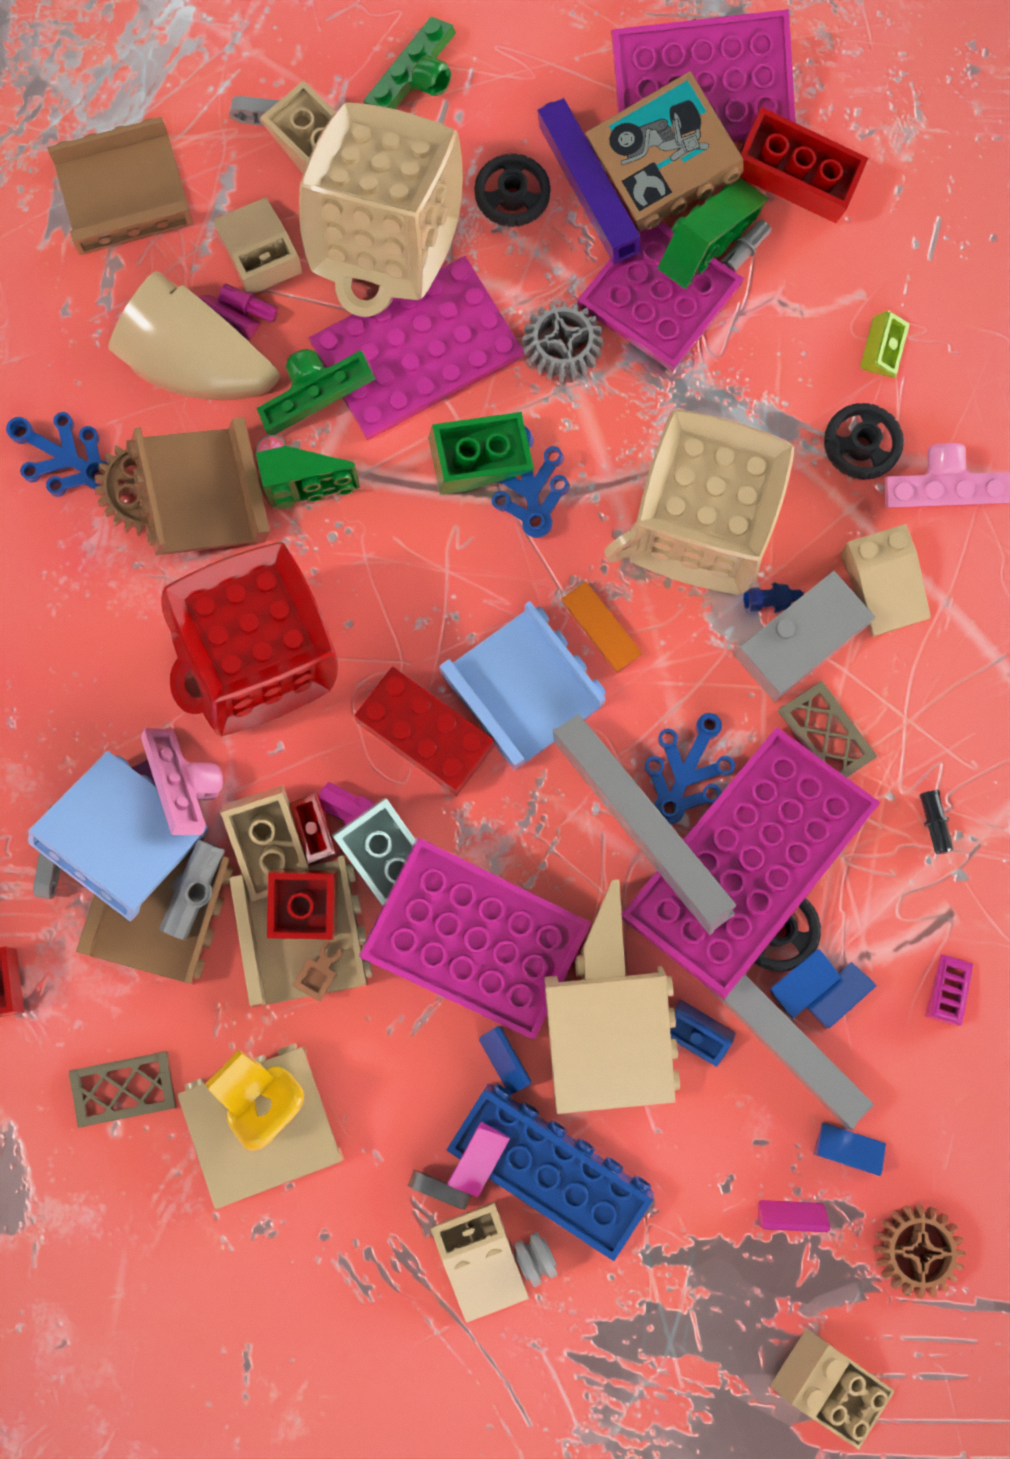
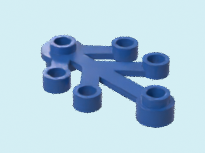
(63, 457)
(530, 489)
(685, 773)

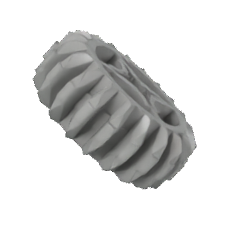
(583, 331)

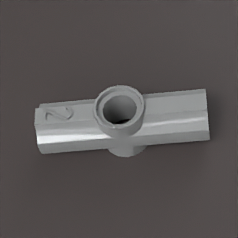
(184, 907)

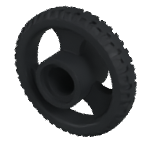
(512, 201)
(871, 417)
(805, 942)

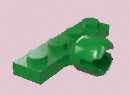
(416, 67)
(313, 388)

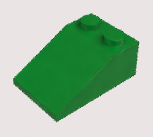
(479, 451)

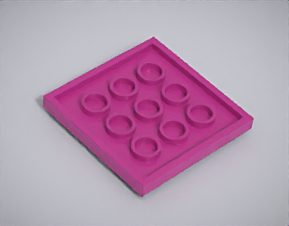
(654, 309)

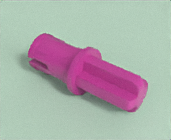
(247, 303)

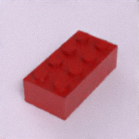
(800, 165)
(424, 731)

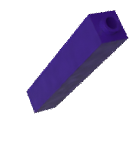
(589, 181)

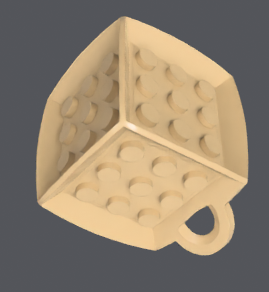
(380, 203)
(708, 503)

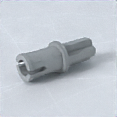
(746, 245)

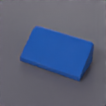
(805, 983)
(841, 996)
(701, 1033)
(504, 1060)
(850, 1149)

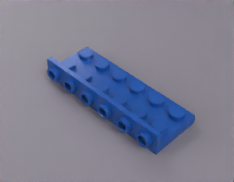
(558, 1173)

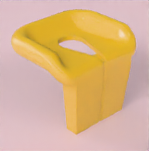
(238, 1087)

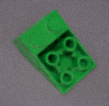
(302, 475)

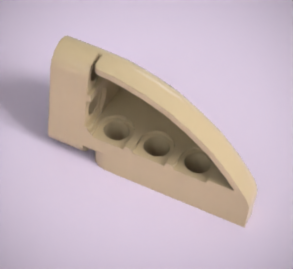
(188, 346)

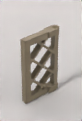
(836, 710)
(142, 1107)

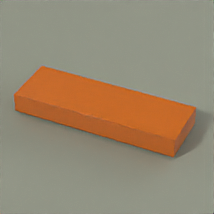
(601, 627)

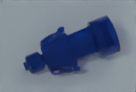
(779, 597)

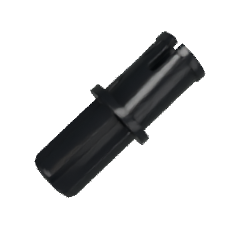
(936, 822)

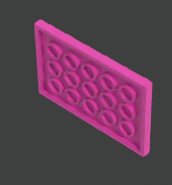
(735, 60)
(421, 348)
(474, 938)

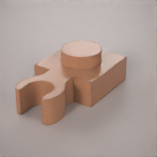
(317, 977)

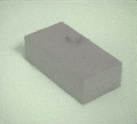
(804, 636)

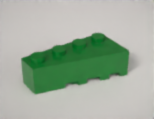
(710, 230)

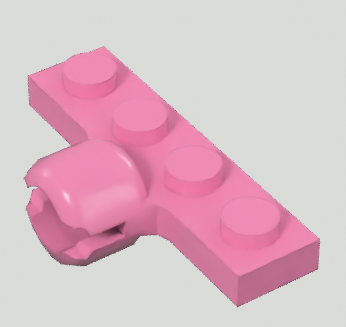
(947, 482)
(180, 782)

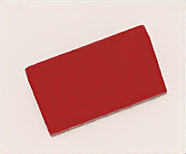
(313, 828)

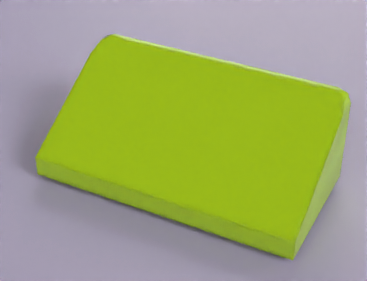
(885, 344)

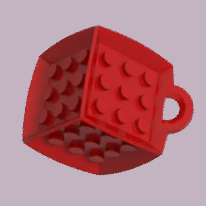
(249, 639)

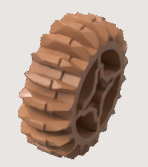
(920, 1266)

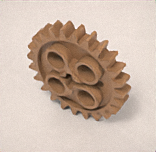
(112, 491)

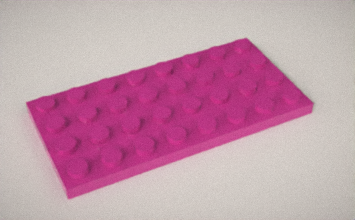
(766, 848)

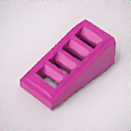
(933, 1011)

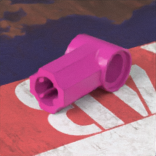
(342, 803)

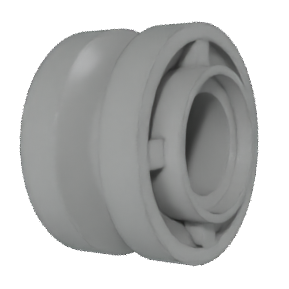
(535, 1259)

